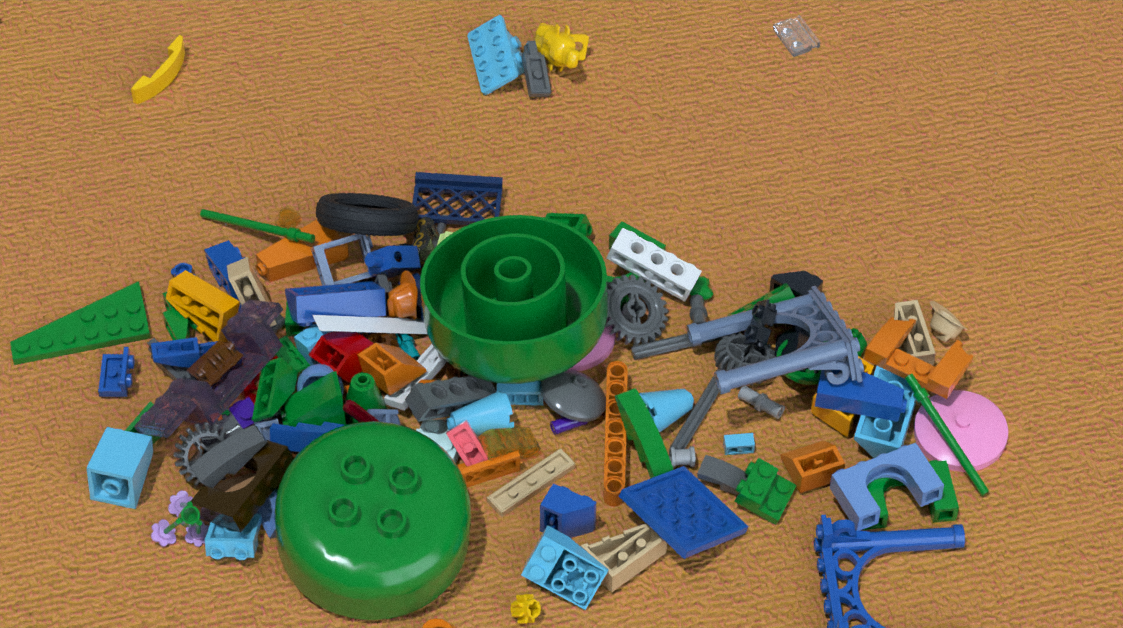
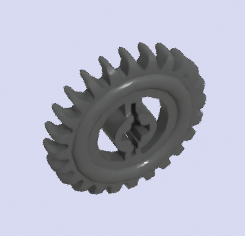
(627, 319)

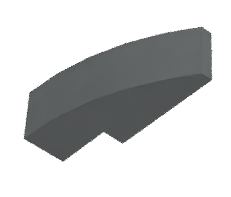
(228, 456)

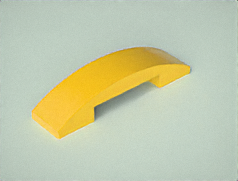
(148, 87)

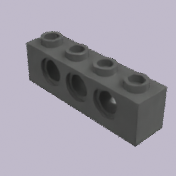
(443, 397)

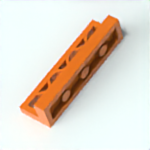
(490, 469)

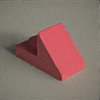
(467, 443)

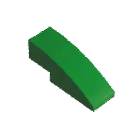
(174, 322)

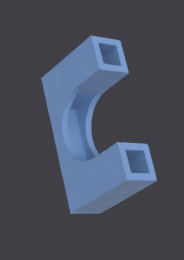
(904, 464)

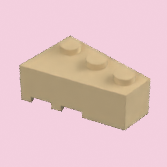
(918, 340)
(627, 554)

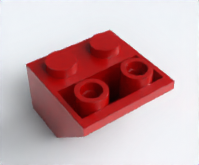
(340, 352)

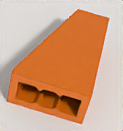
(292, 257)

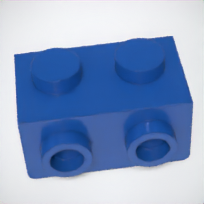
(115, 374)

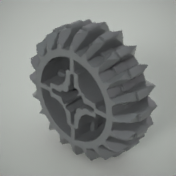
(733, 353)
(193, 438)

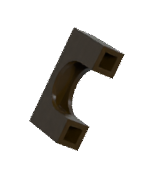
(238, 507)

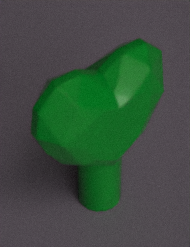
(702, 288)

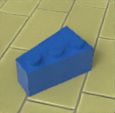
(218, 258)

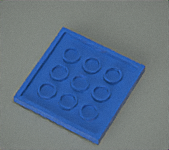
(683, 512)

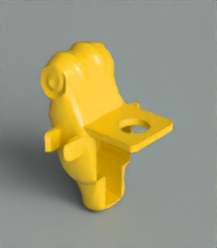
(559, 46)

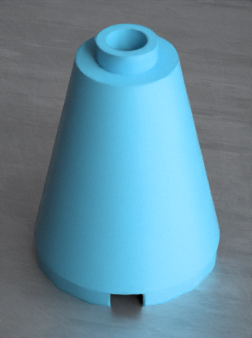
(667, 405)
(484, 414)

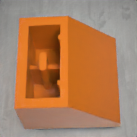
(390, 366)
(813, 465)

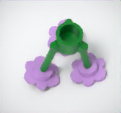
(187, 516)

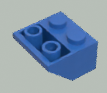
(567, 512)

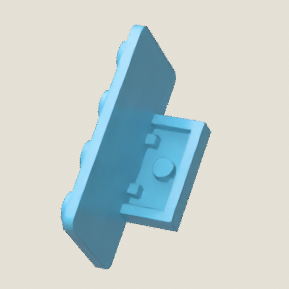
(495, 54)

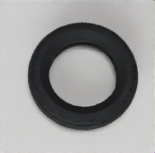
(366, 214)

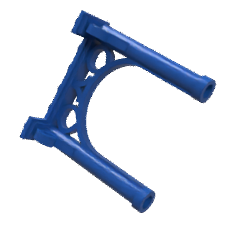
(845, 541)

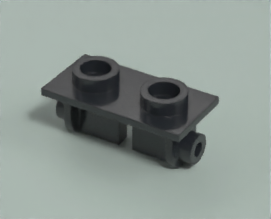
(762, 313)

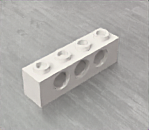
(642, 264)

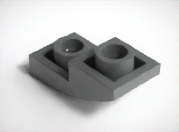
(721, 473)

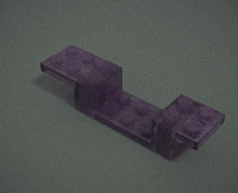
(200, 402)

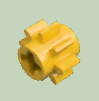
(525, 608)

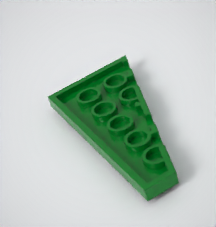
(102, 324)

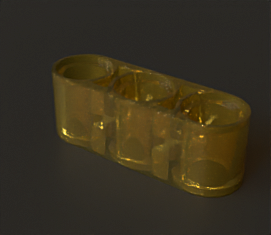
(507, 440)

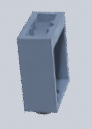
(322, 265)

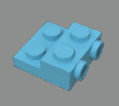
(230, 543)

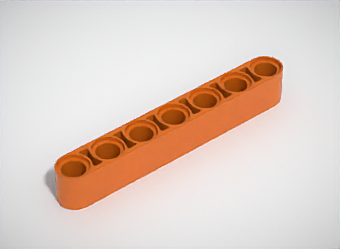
(614, 442)

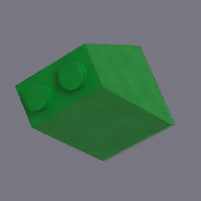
(315, 403)

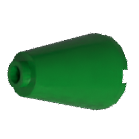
(365, 393)

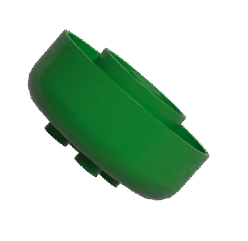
(514, 298)
(372, 520)

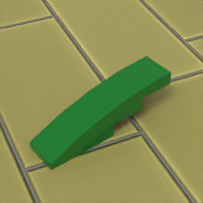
(643, 431)

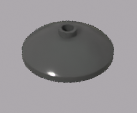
(574, 396)

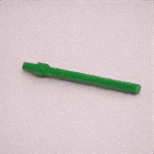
(292, 233)
(921, 396)

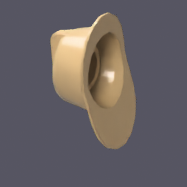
(944, 323)

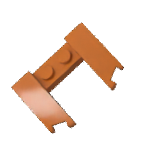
(940, 380)

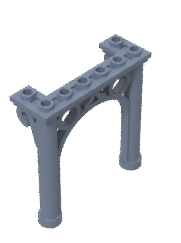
(806, 311)

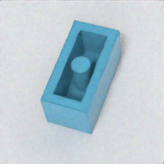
(739, 444)

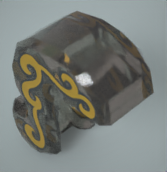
(422, 238)

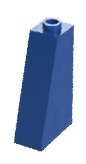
(867, 398)

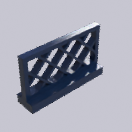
(458, 186)

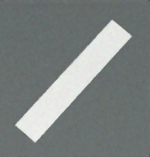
(369, 324)

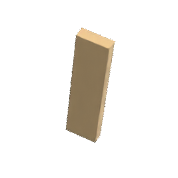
(531, 482)

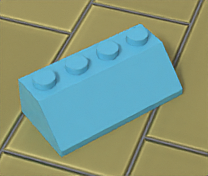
(884, 435)

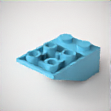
(564, 568)

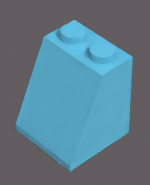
(119, 467)

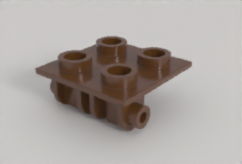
(215, 362)

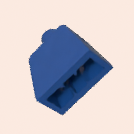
(384, 260)

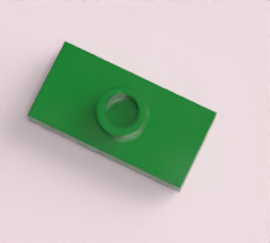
(291, 355)

